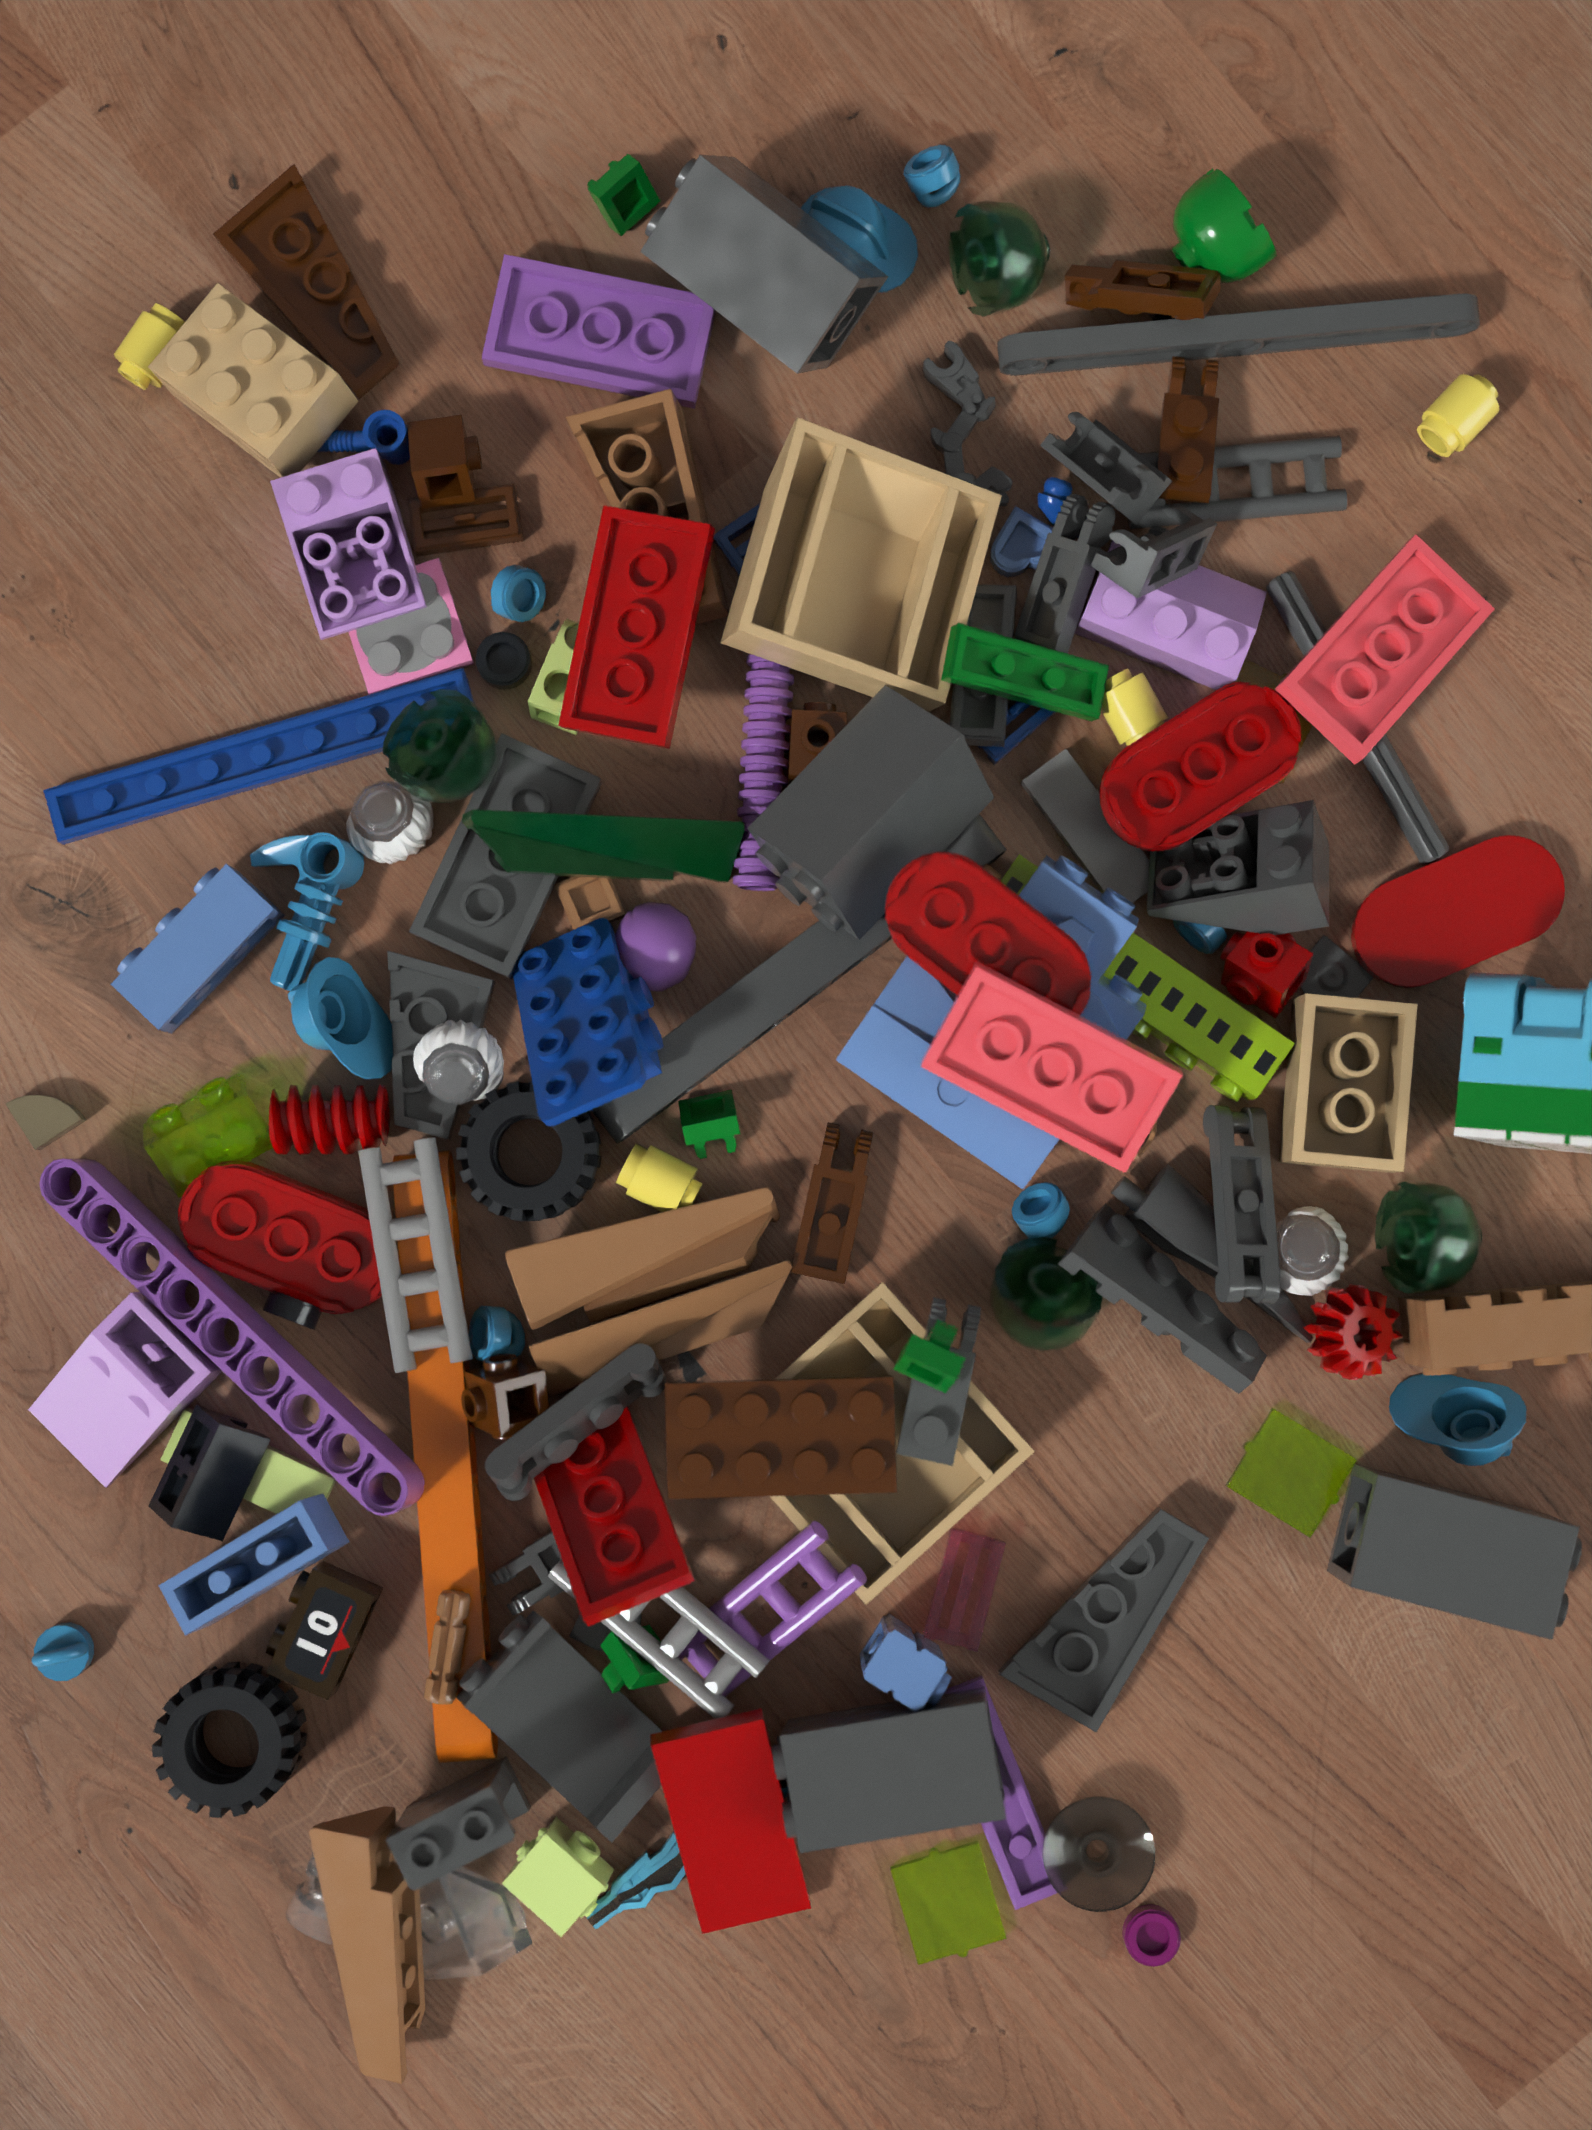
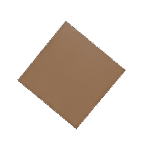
(589, 899)

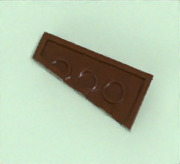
(301, 270)

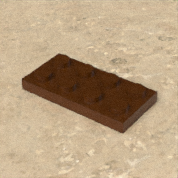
(780, 1437)

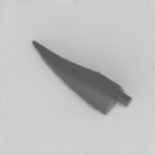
(1183, 1225)

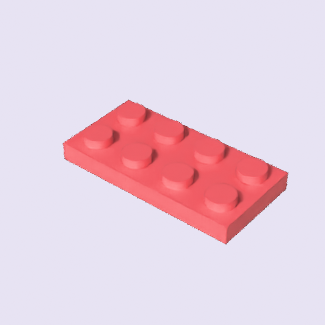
(1384, 649)
(1051, 1067)

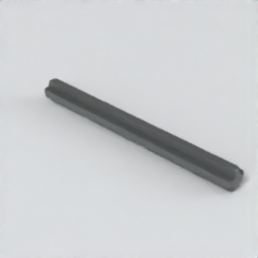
(1382, 760)

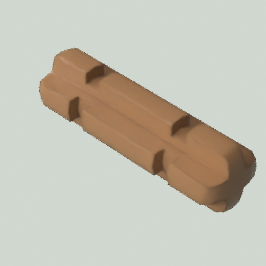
(447, 1647)

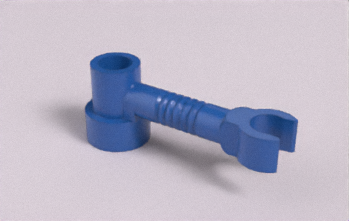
(377, 433)

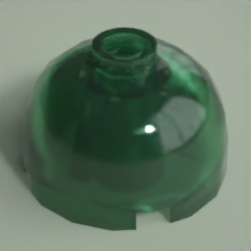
(997, 256)
(440, 748)
(1428, 1236)
(1039, 1299)

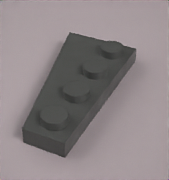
(1169, 1304)
(1104, 1626)

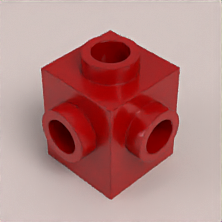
(1264, 969)

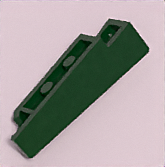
(608, 844)

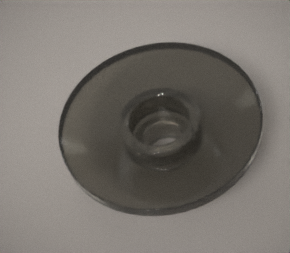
(1104, 1881)

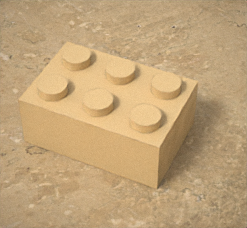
(253, 383)
(1348, 1083)

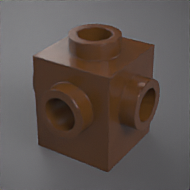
(504, 1395)

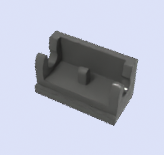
(1109, 466)
(1157, 556)

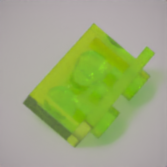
(205, 1131)

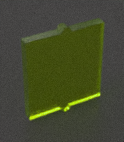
(1291, 1472)
(948, 1902)

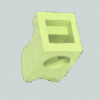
(550, 687)

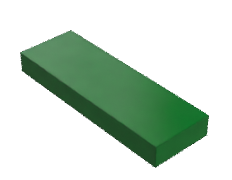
(1025, 672)

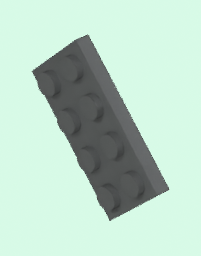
(472, 899)

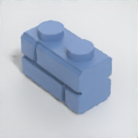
(904, 1664)

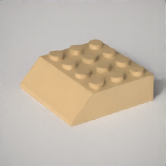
(860, 566)
(894, 1529)

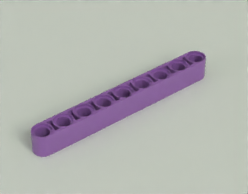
(257, 1338)

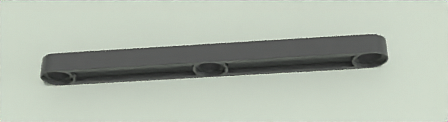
(1238, 334)

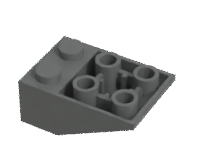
(1247, 873)

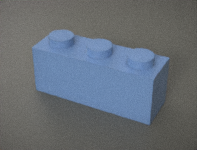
(196, 948)
(253, 1563)

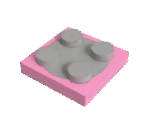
(415, 642)

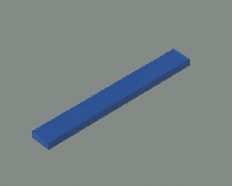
(236, 762)

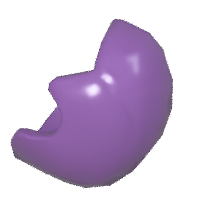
(656, 944)

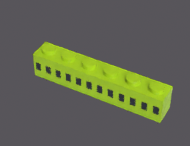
(1190, 1015)

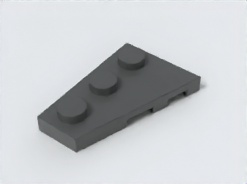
(420, 1000)

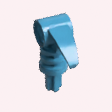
(316, 899)

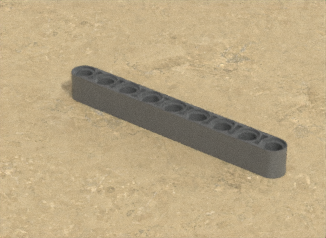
(761, 1003)

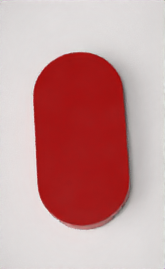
(1200, 766)
(1458, 911)
(955, 912)
(281, 1236)

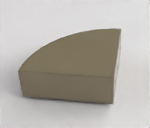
(44, 1118)

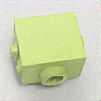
(559, 1875)

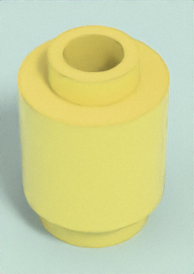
(144, 343)
(1458, 414)
(1131, 707)
(659, 1179)

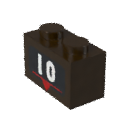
(323, 1629)

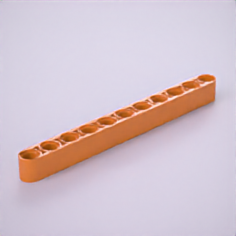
(448, 1459)

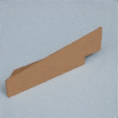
(640, 1258)
(665, 1326)
(373, 1936)

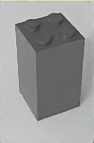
(762, 262)
(866, 808)
(1454, 1552)
(889, 1771)

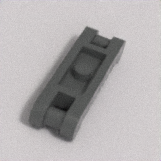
(1243, 1204)
(564, 1425)

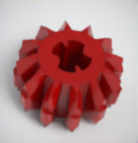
(1353, 1332)

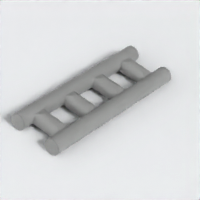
(396, 1285)
(665, 1655)

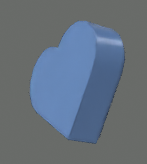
(1019, 544)

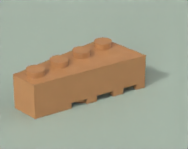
(648, 466)
(1497, 1327)

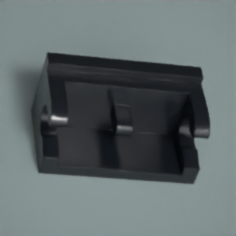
(208, 1474)

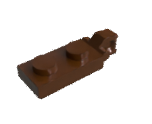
(1144, 288)

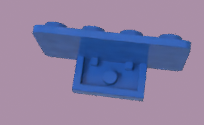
(584, 1023)

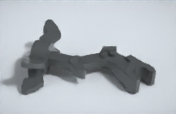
(961, 385)

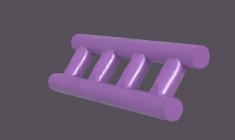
(765, 1582)

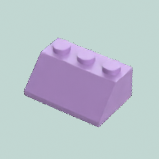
(1188, 627)

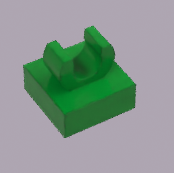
(623, 194)
(709, 1119)
(930, 1358)
(628, 1666)

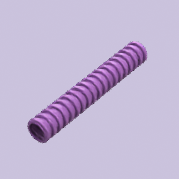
(763, 761)

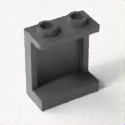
(458, 1824)

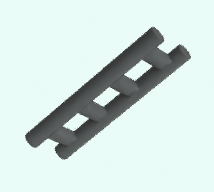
(1263, 501)

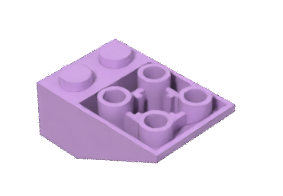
(349, 543)
(123, 1387)

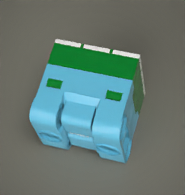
(1526, 1064)

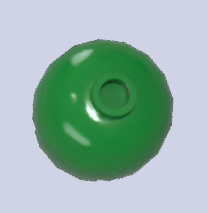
(1219, 231)

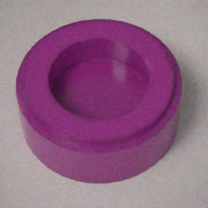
(1151, 1935)

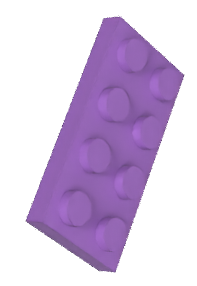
(597, 330)

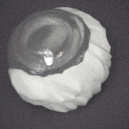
(389, 822)
(459, 1062)
(1310, 1250)

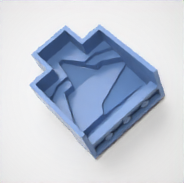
(914, 1004)

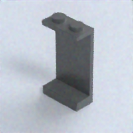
(565, 1723)

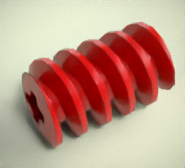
(328, 1121)

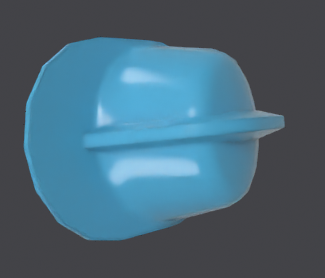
(868, 229)
(342, 1016)
(1461, 1415)

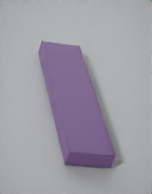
(1019, 1837)

